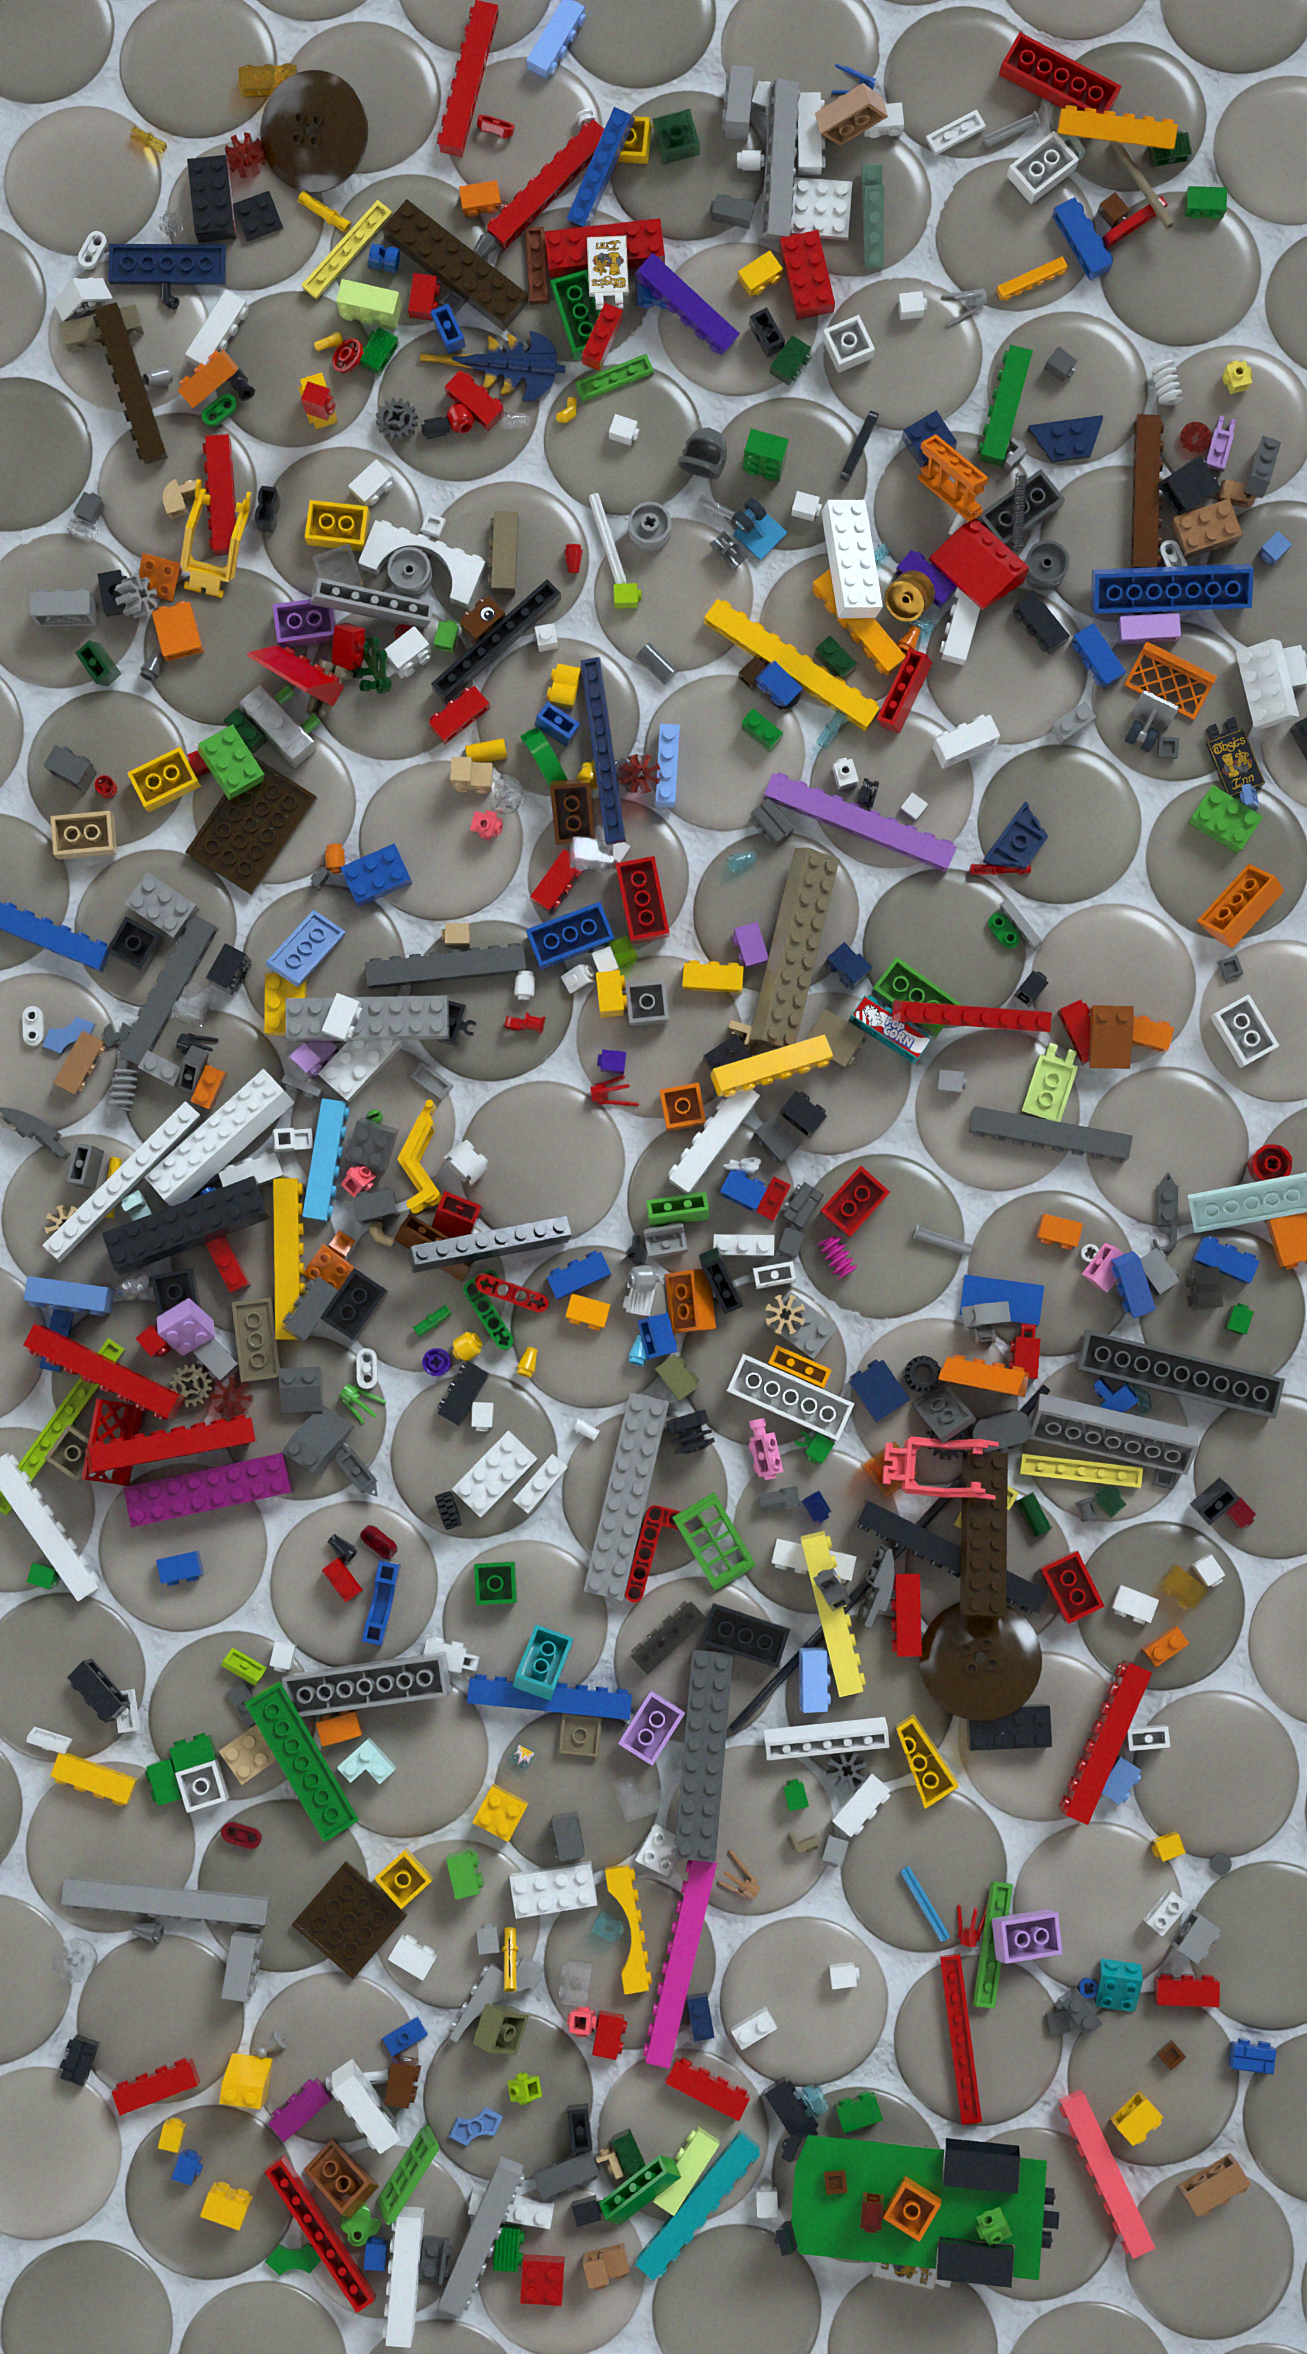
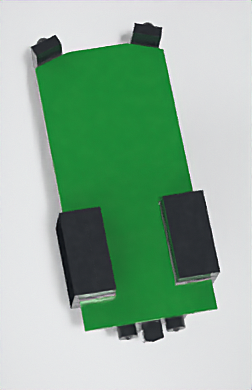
(975, 2181)

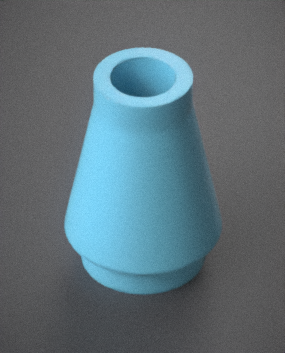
(637, 1354)

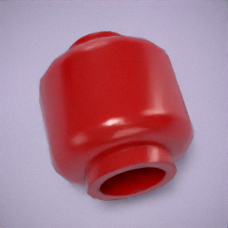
(460, 418)

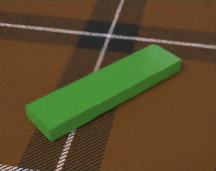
(614, 377)

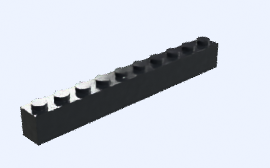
(940, 1551)

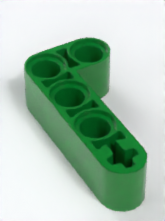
(491, 1313)

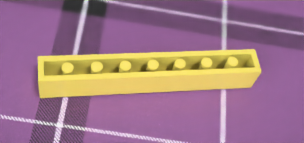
(834, 1623)

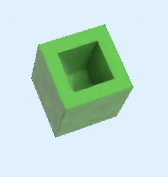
(446, 636)

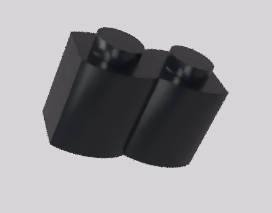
(268, 507)

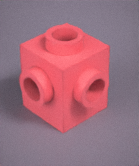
(486, 824)
(358, 1180)
(577, 2026)

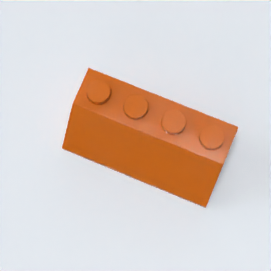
(1241, 905)
(985, 1376)

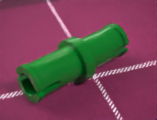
(432, 1320)

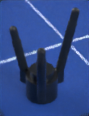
(186, 1041)

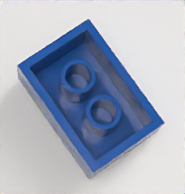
(376, 875)

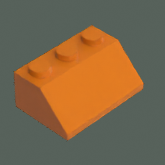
(690, 1301)

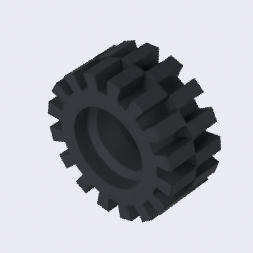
(911, 1379)
(448, 1510)

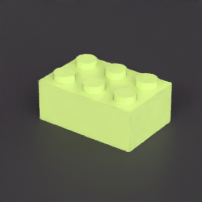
(369, 304)

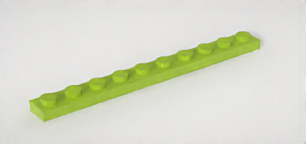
(65, 1415)

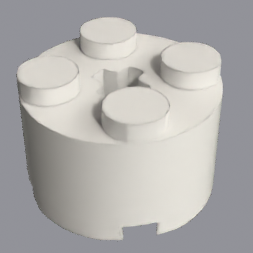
(466, 1162)

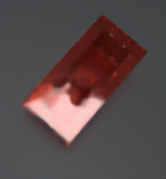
(872, 2212)

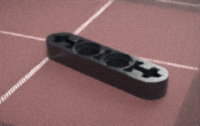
(859, 445)

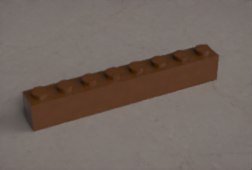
(1146, 491)

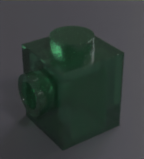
(1109, 1500)

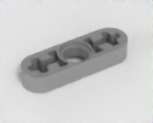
(1020, 924)

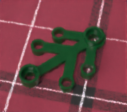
(382, 682)

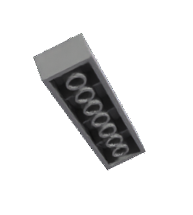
(380, 1020)
(1114, 1434)
(369, 1684)

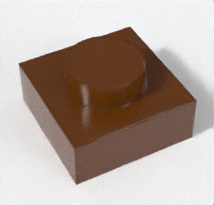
(1171, 2055)
(835, 2181)

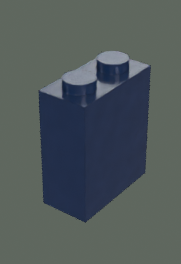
(878, 1390)

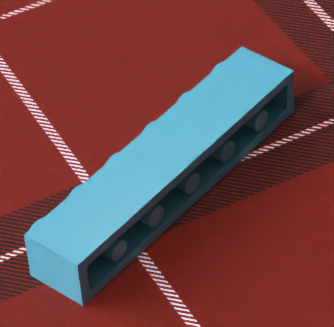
(325, 1160)

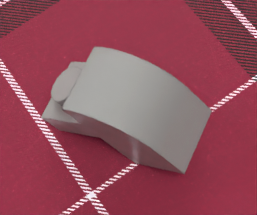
(986, 1314)

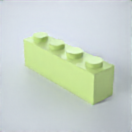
(690, 2164)

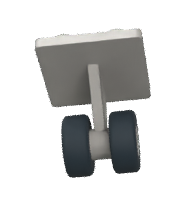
(1154, 711)

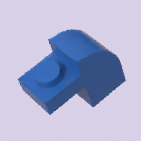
(1119, 1400)

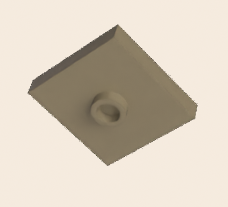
(580, 1735)

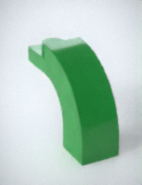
(543, 756)

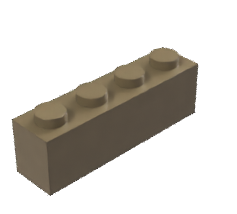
(82, 332)
(504, 552)

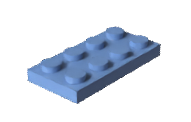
(305, 948)

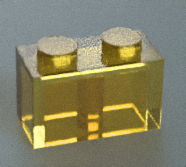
(1183, 1587)

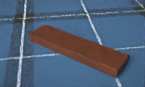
(536, 265)

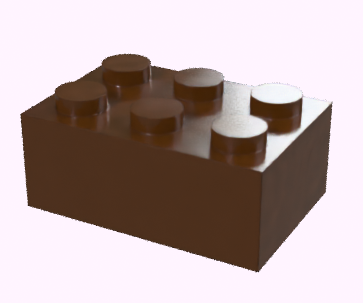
(572, 810)

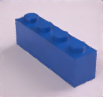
(1082, 238)

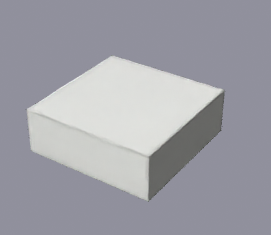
(433, 525)
(914, 806)

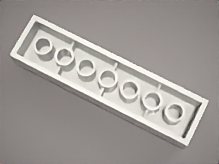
(219, 1139)

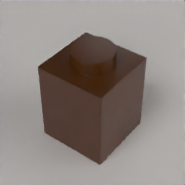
(1113, 210)

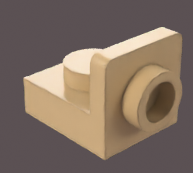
(741, 1029)
(613, 2164)

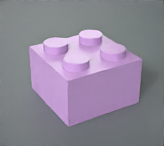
(185, 1327)

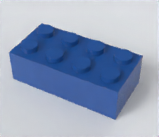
(570, 935)

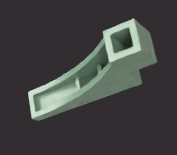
(873, 215)

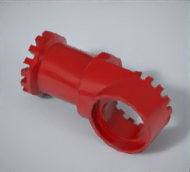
(529, 1022)

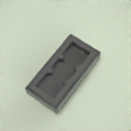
(238, 1696)

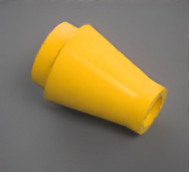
(527, 1363)

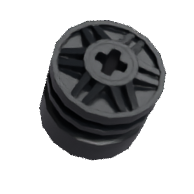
(690, 1432)

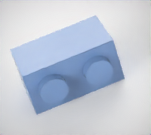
(1121, 1780)

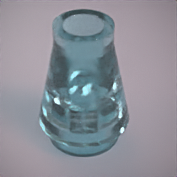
(740, 861)

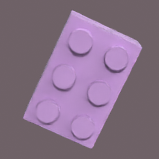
(651, 1727)
(1027, 1936)

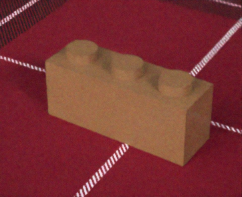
(79, 1062)

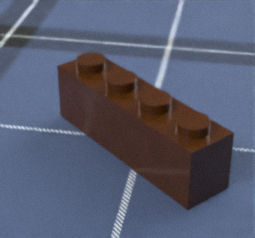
(417, 1232)

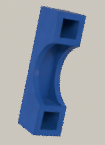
(382, 1602)

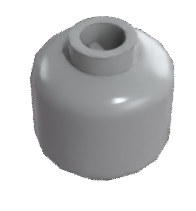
(643, 1278)

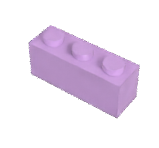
(1149, 628)

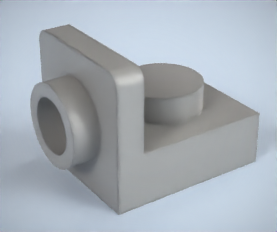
(1014, 458)

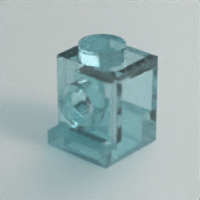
(604, 1920)

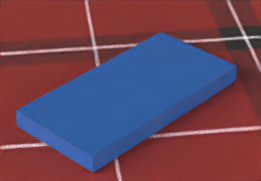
(1023, 1298)

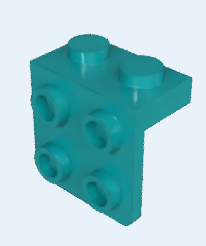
(1119, 1985)

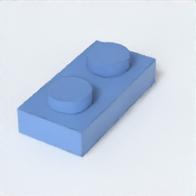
(1249, 796)

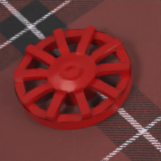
(347, 355)

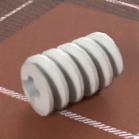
(1165, 383)

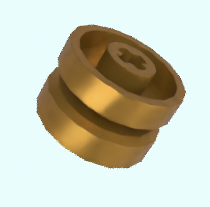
(909, 595)

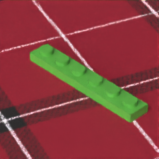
(989, 1967)

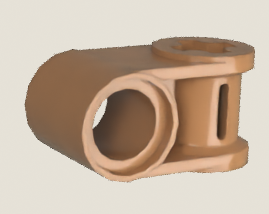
(1235, 492)

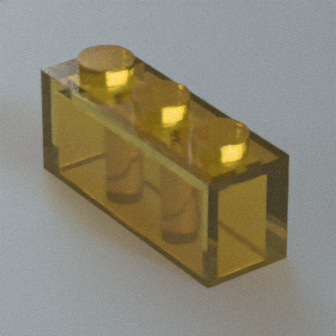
(263, 80)

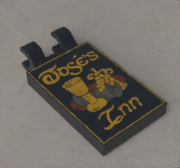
(1233, 758)

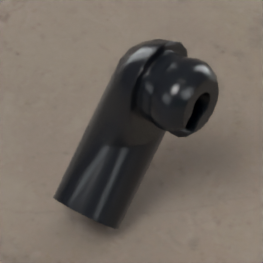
(166, 298)

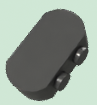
(1005, 1427)

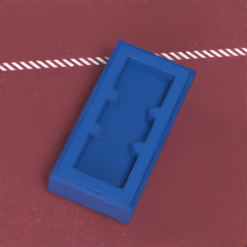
(405, 2036)

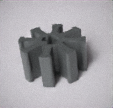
(839, 1772)

